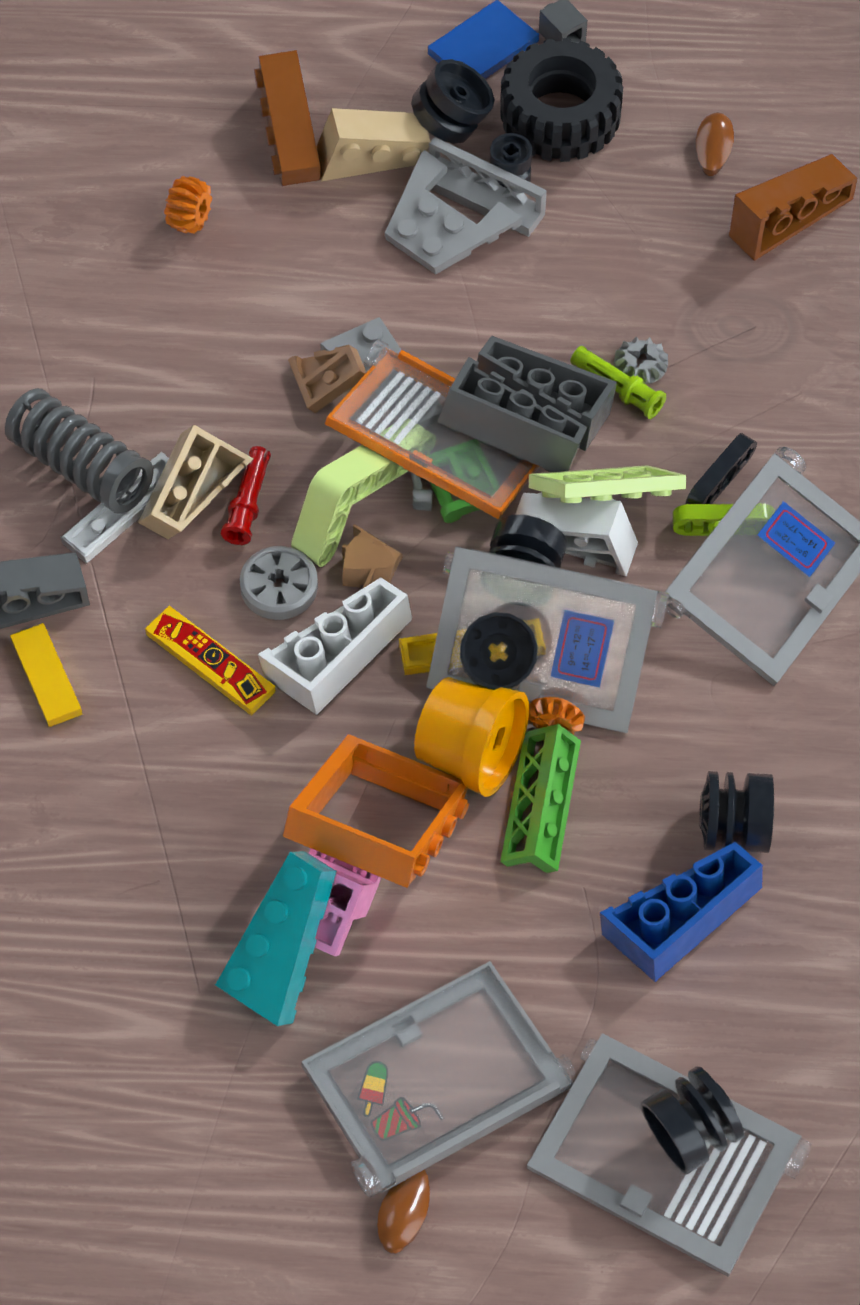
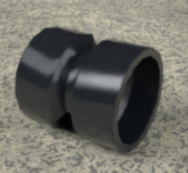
(512, 154)

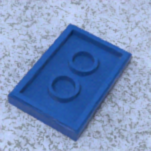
(485, 40)

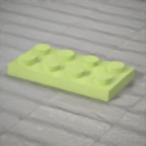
(603, 483)

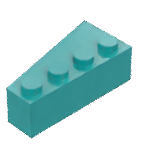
(276, 947)

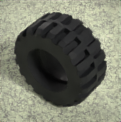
(565, 69)

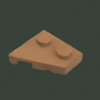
(327, 375)

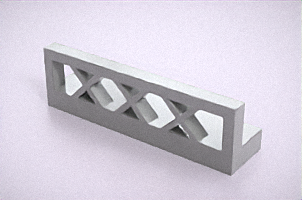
(482, 190)

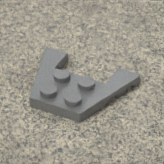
(433, 229)

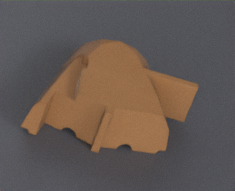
(368, 559)

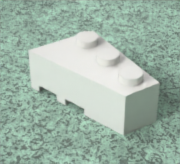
(592, 528)

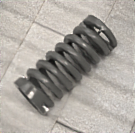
(45, 420)

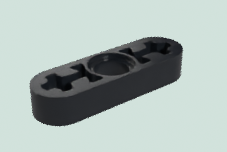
(722, 471)

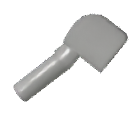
(421, 498)

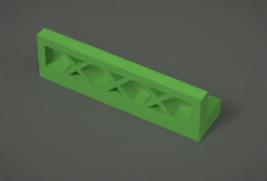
(549, 796)

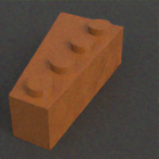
(288, 118)
(789, 204)

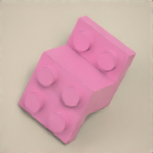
(348, 900)

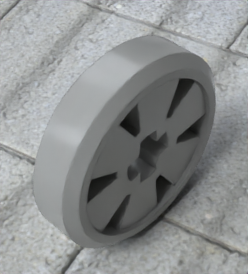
(282, 602)

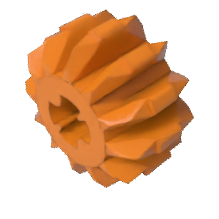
(188, 204)

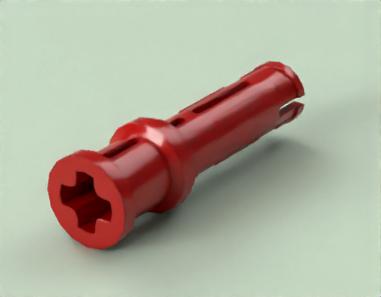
(243, 508)

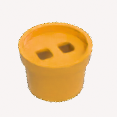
(472, 732)

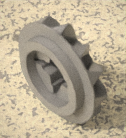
(651, 369)

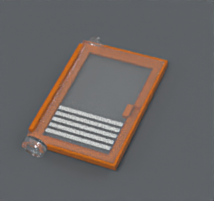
(397, 416)

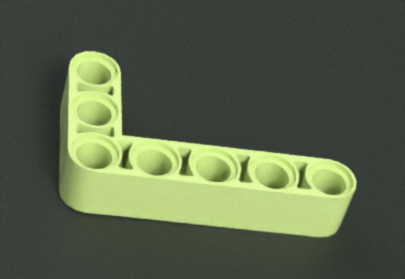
(331, 498)

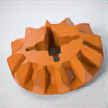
(555, 710)

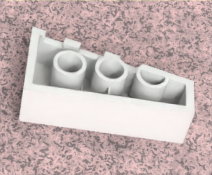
(337, 646)

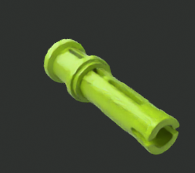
(630, 389)

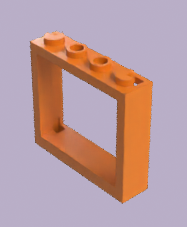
(391, 772)

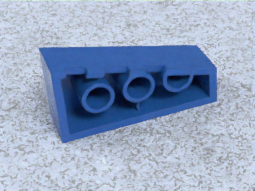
(673, 918)

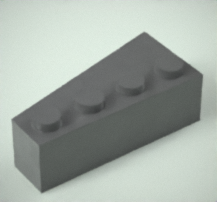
(552, 382)
(510, 420)
(40, 588)

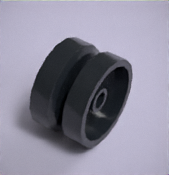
(452, 101)

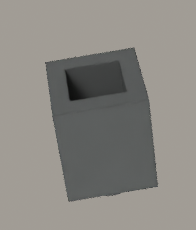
(562, 21)

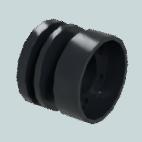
(529, 540)
(497, 629)
(738, 811)
(698, 1116)

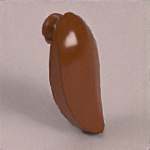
(714, 142)
(403, 1212)

